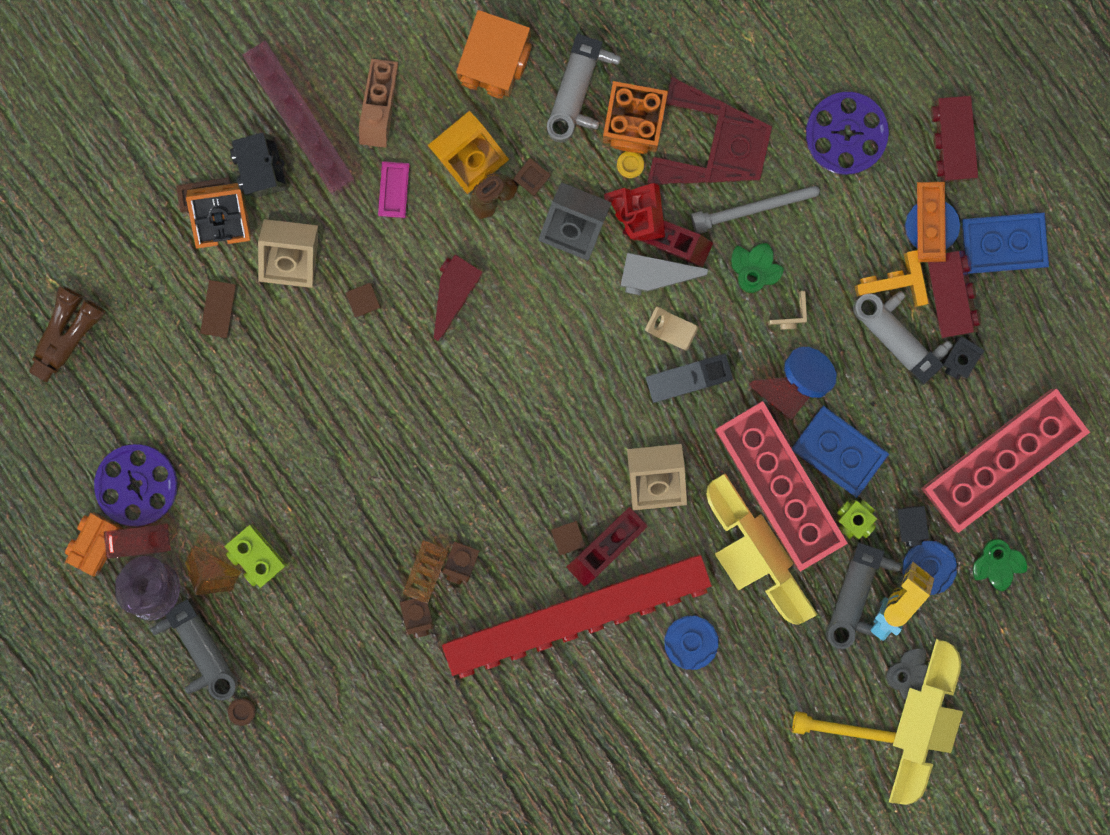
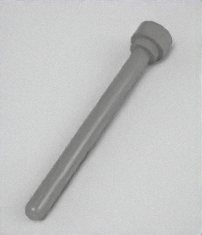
(704, 221)

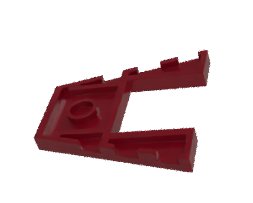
(736, 149)

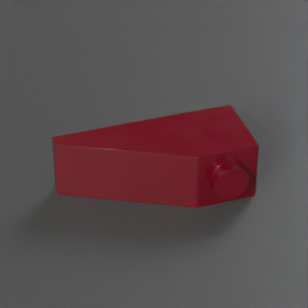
(682, 244)
(455, 287)
(606, 547)

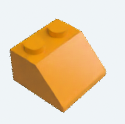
(468, 152)

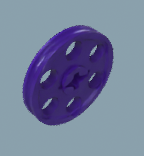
(838, 144)
(122, 482)

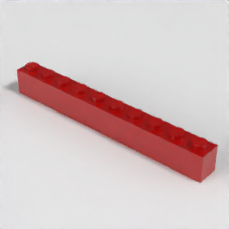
(576, 615)

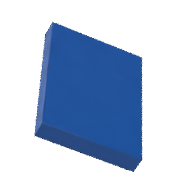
(1005, 242)
(839, 451)

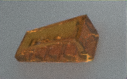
(433, 549)

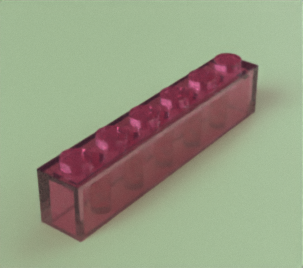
(299, 118)

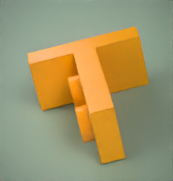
(899, 280)

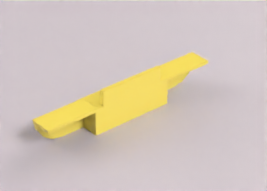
(756, 553)
(927, 724)

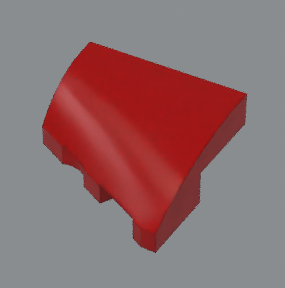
(639, 211)

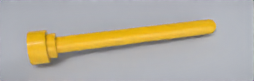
(804, 723)

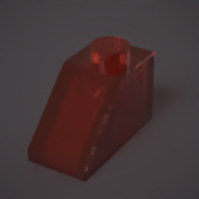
(780, 395)
(137, 541)

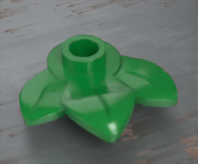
(756, 263)
(999, 568)

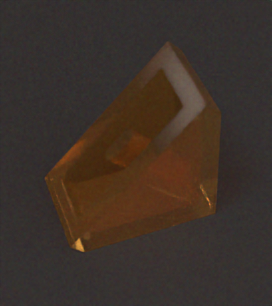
(209, 573)

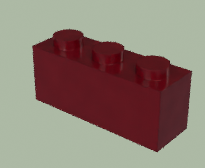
(955, 139)
(954, 295)

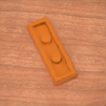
(931, 221)

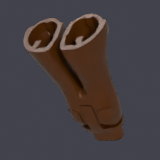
(488, 190)
(57, 347)

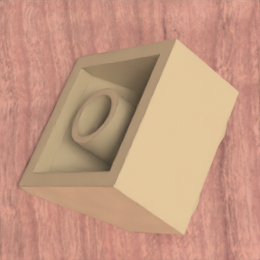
(287, 253)
(657, 477)

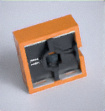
(218, 215)

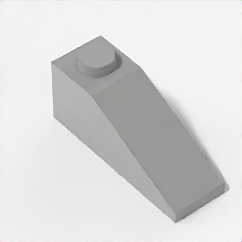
(650, 274)

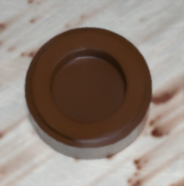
(241, 711)

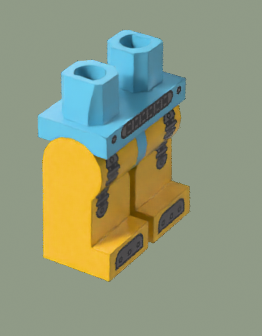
(902, 602)

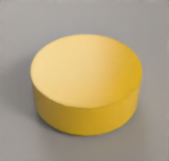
(630, 165)

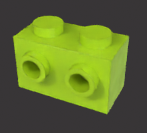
(255, 556)

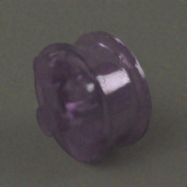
(147, 588)

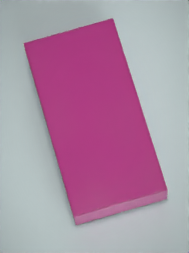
(393, 189)

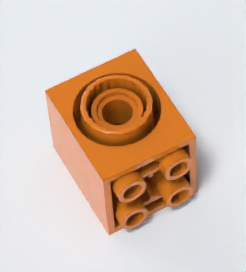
(494, 55)
(634, 118)

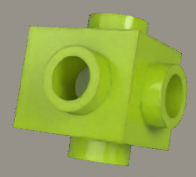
(846, 515)

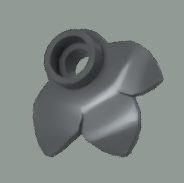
(914, 672)

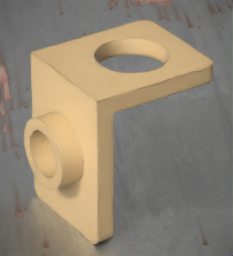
(792, 323)
(672, 329)

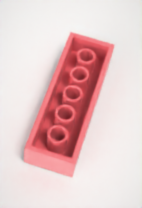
(1005, 460)
(780, 486)

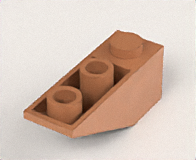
(378, 103)

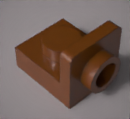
(460, 563)
(416, 617)

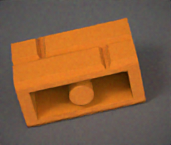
(89, 549)

